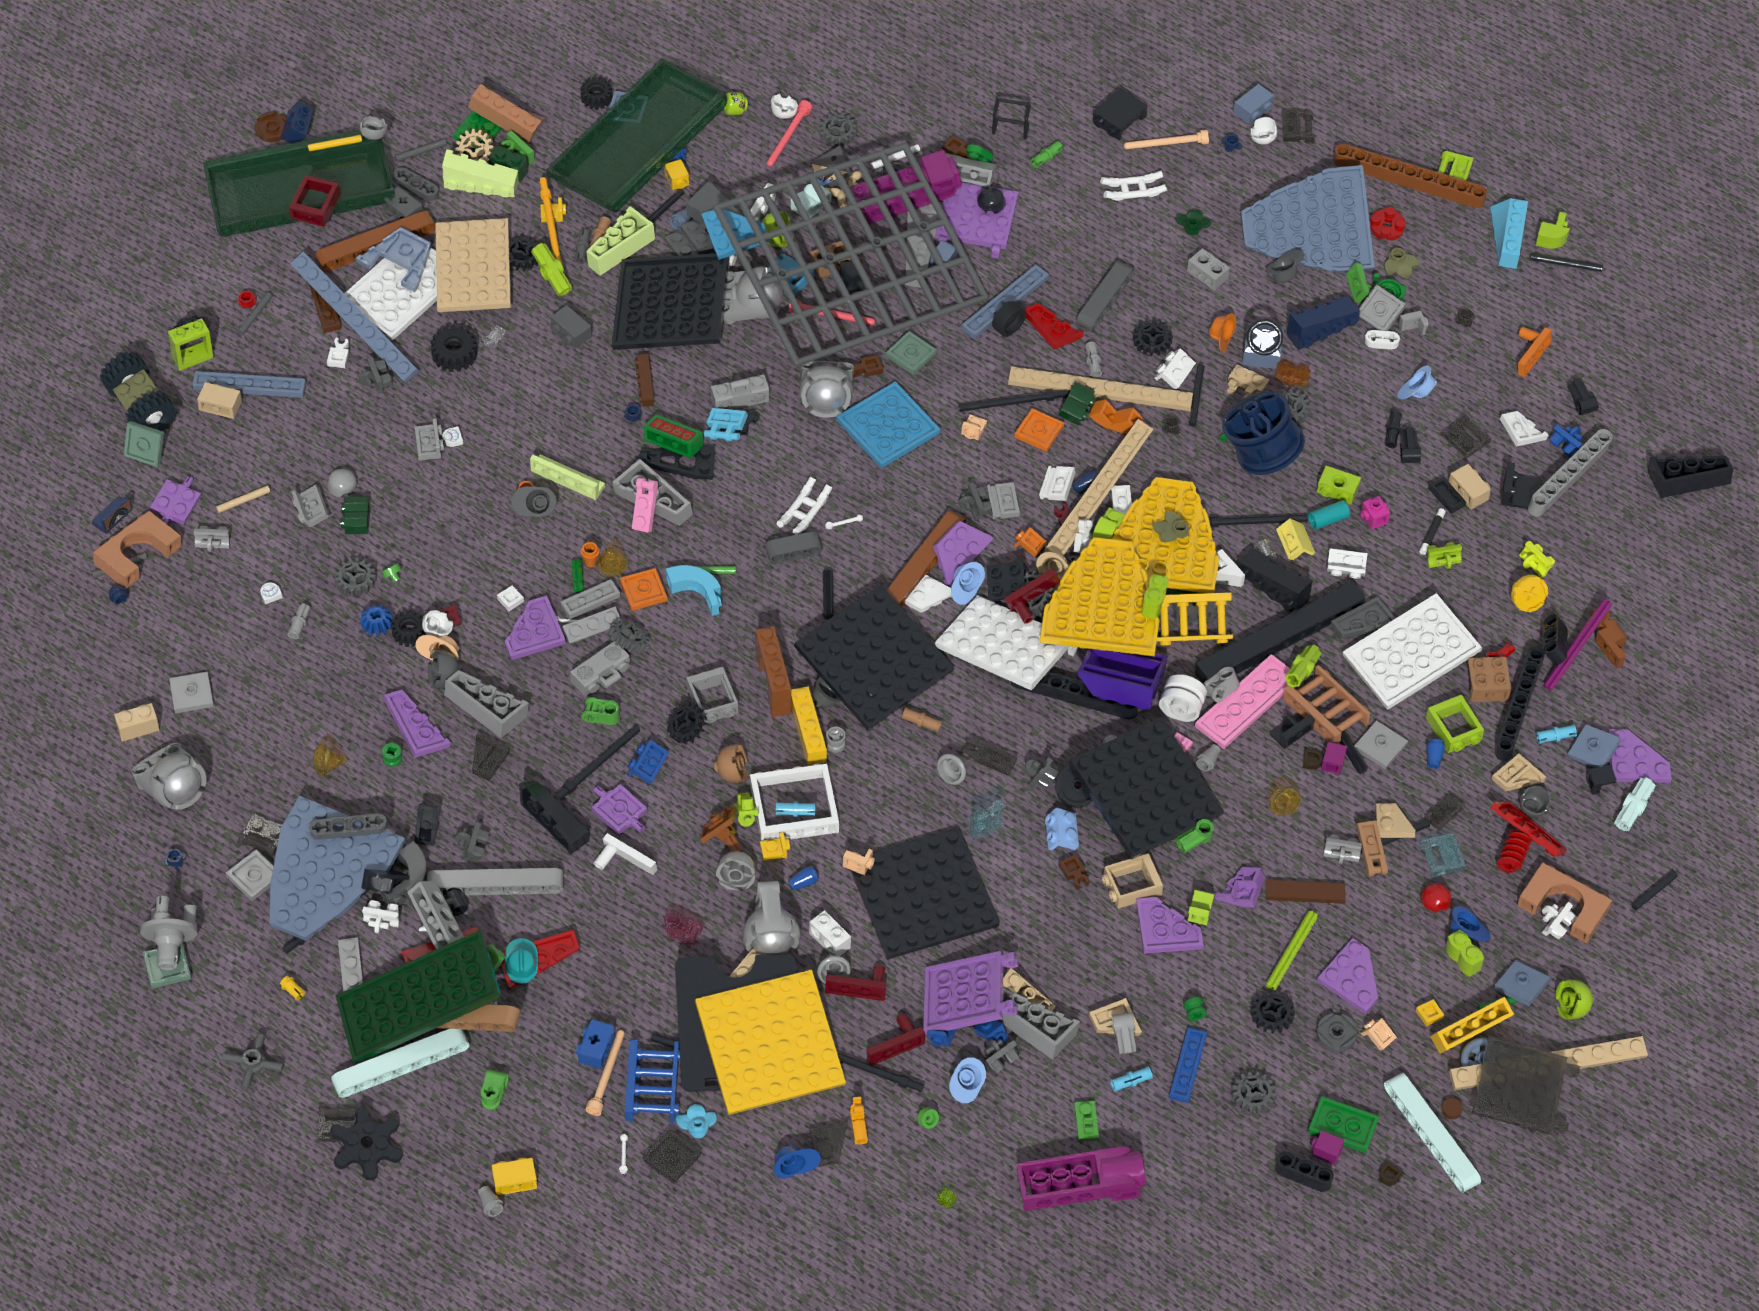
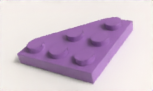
(535, 630)
(1637, 760)
(1165, 928)
(1352, 976)

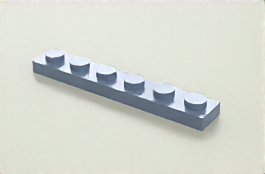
(1015, 292)
(252, 384)

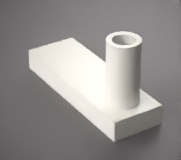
(614, 846)

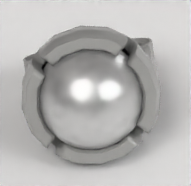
(742, 299)
(826, 387)
(171, 777)
(770, 927)

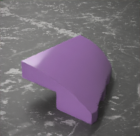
(1243, 888)

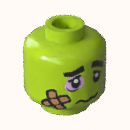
(736, 103)

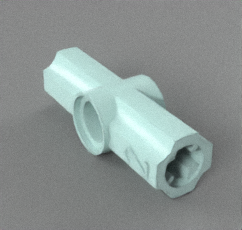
(1634, 804)

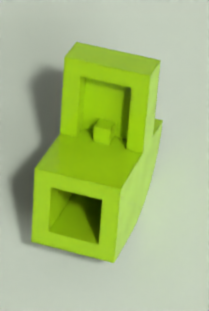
(1553, 235)
(1108, 524)
(1201, 907)

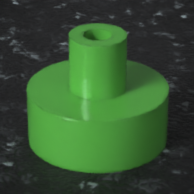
(392, 572)
(928, 1118)

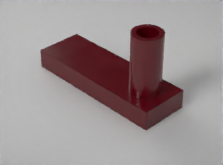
(1019, 598)
(860, 988)
(909, 1040)

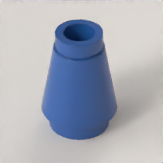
(1435, 752)
(804, 878)

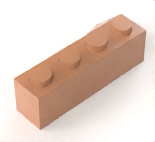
(505, 113)

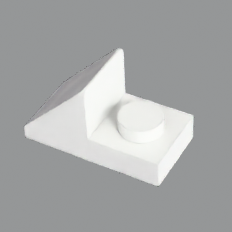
(1228, 571)

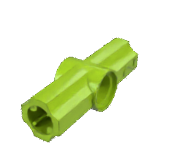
(551, 269)
(1303, 666)

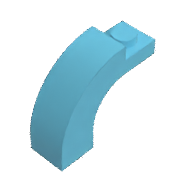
(695, 579)

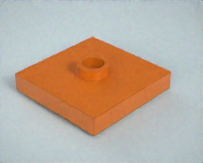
(1039, 430)
(643, 589)

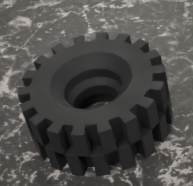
(458, 358)

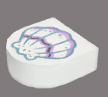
(452, 437)
(270, 592)

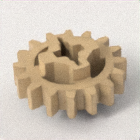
(482, 148)

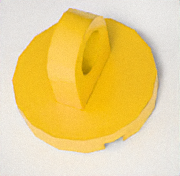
(1529, 593)

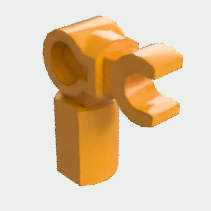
(858, 1121)

